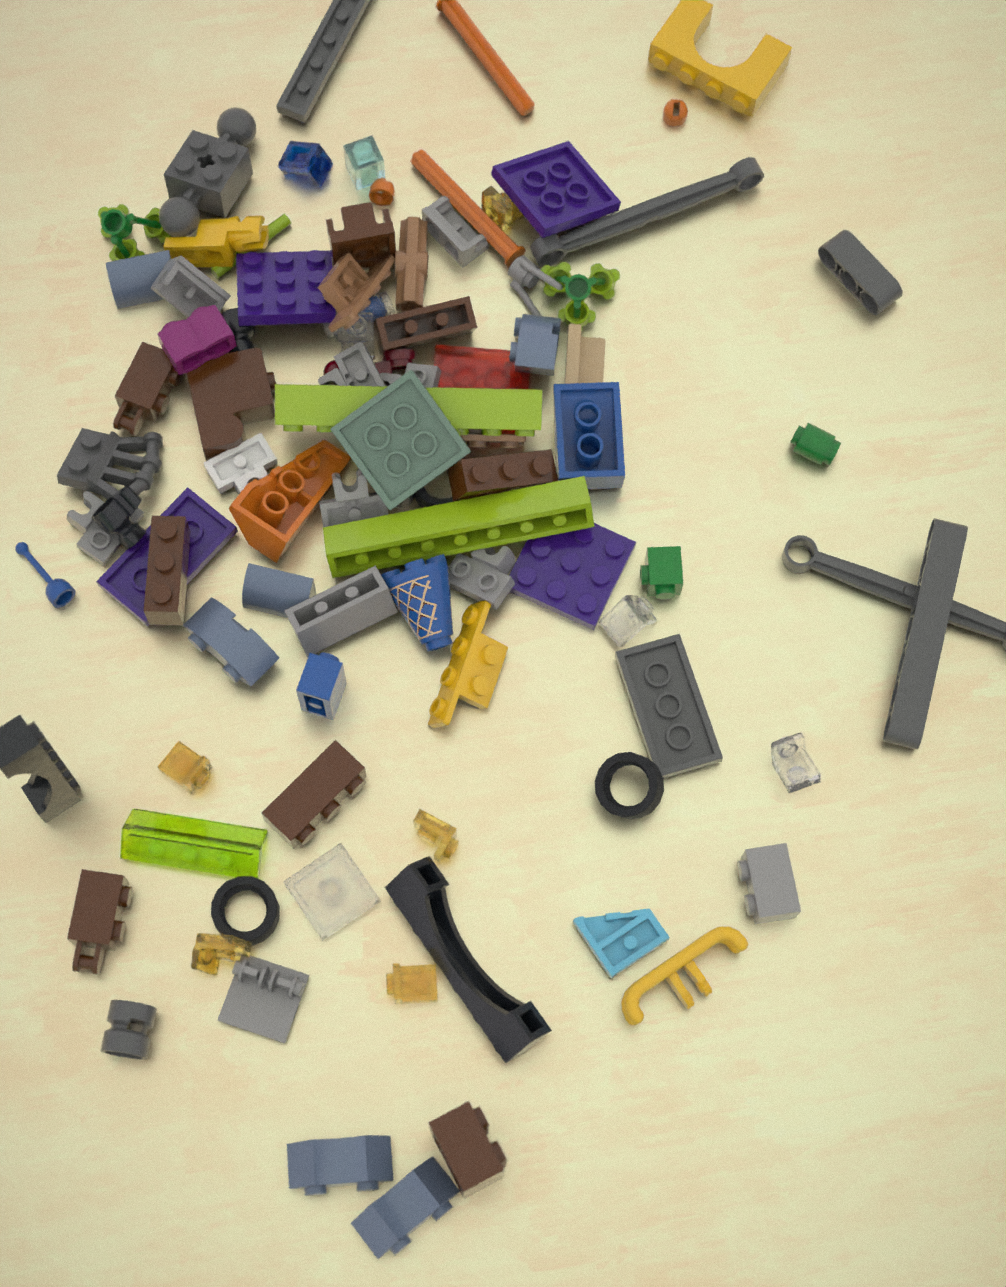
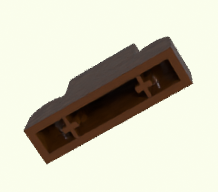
(229, 395)

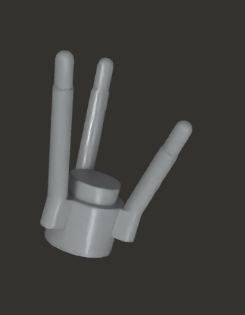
(528, 274)

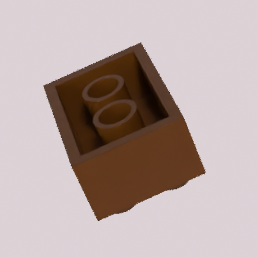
(466, 1148)

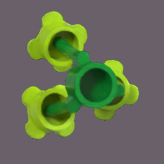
(118, 225)
(579, 289)

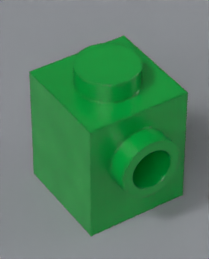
(662, 572)

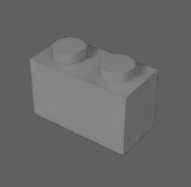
(769, 884)

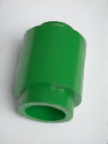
(815, 444)

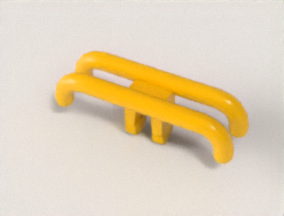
(683, 959)

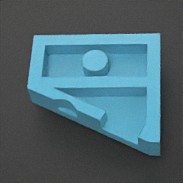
(621, 937)

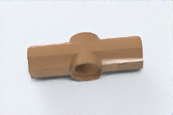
(411, 264)

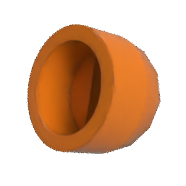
(668, 117)
(386, 196)

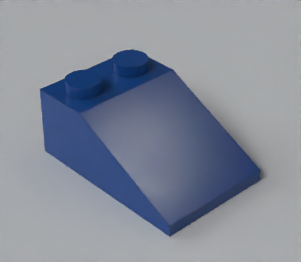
(589, 433)

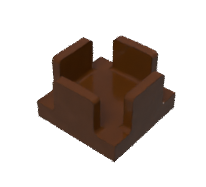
(362, 236)

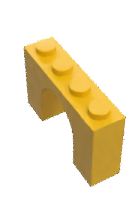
(738, 86)

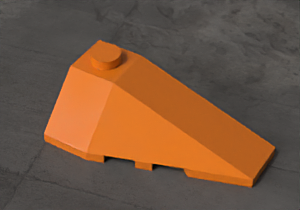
(282, 502)

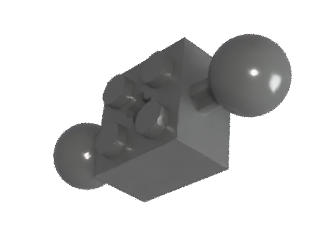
(208, 173)

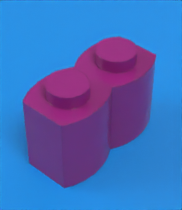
(196, 339)

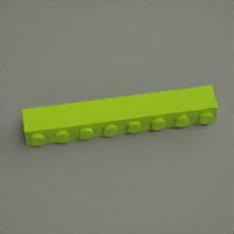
(464, 407)
(458, 526)

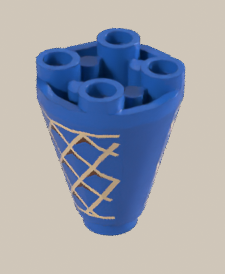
(424, 599)

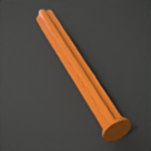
(487, 55)
(467, 207)

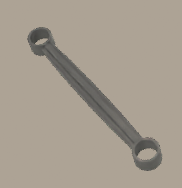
(553, 248)
(888, 587)

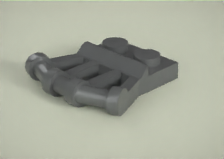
(96, 452)

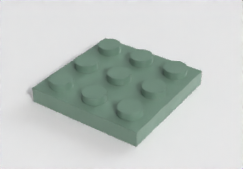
(400, 439)

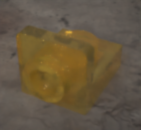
(500, 208)
(186, 767)
(434, 829)
(215, 947)
(412, 983)

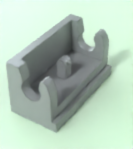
(453, 232)
(188, 287)

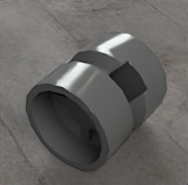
(125, 1042)

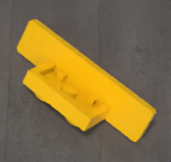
(472, 668)

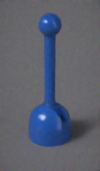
(58, 591)

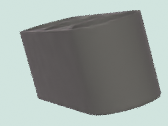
(860, 272)

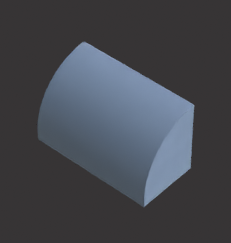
(134, 276)
(274, 590)

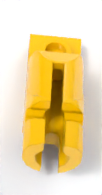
(219, 240)

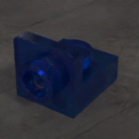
(306, 160)

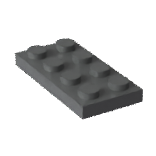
(668, 706)

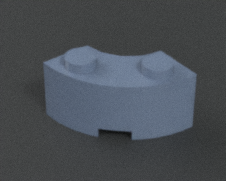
(536, 344)
(238, 649)
(339, 1162)
(405, 1208)

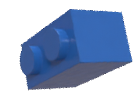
(321, 685)

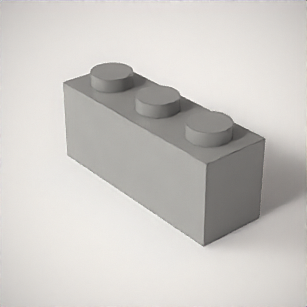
(341, 611)

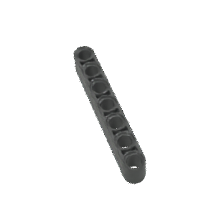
(925, 634)

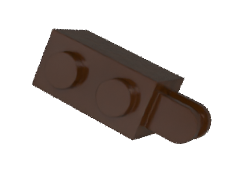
(145, 389)
(98, 917)

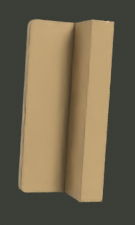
(584, 357)

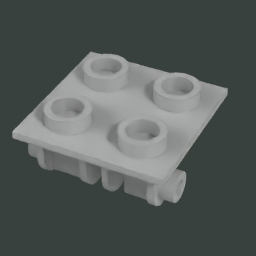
(263, 997)

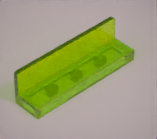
(192, 843)

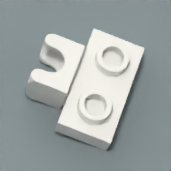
(241, 464)

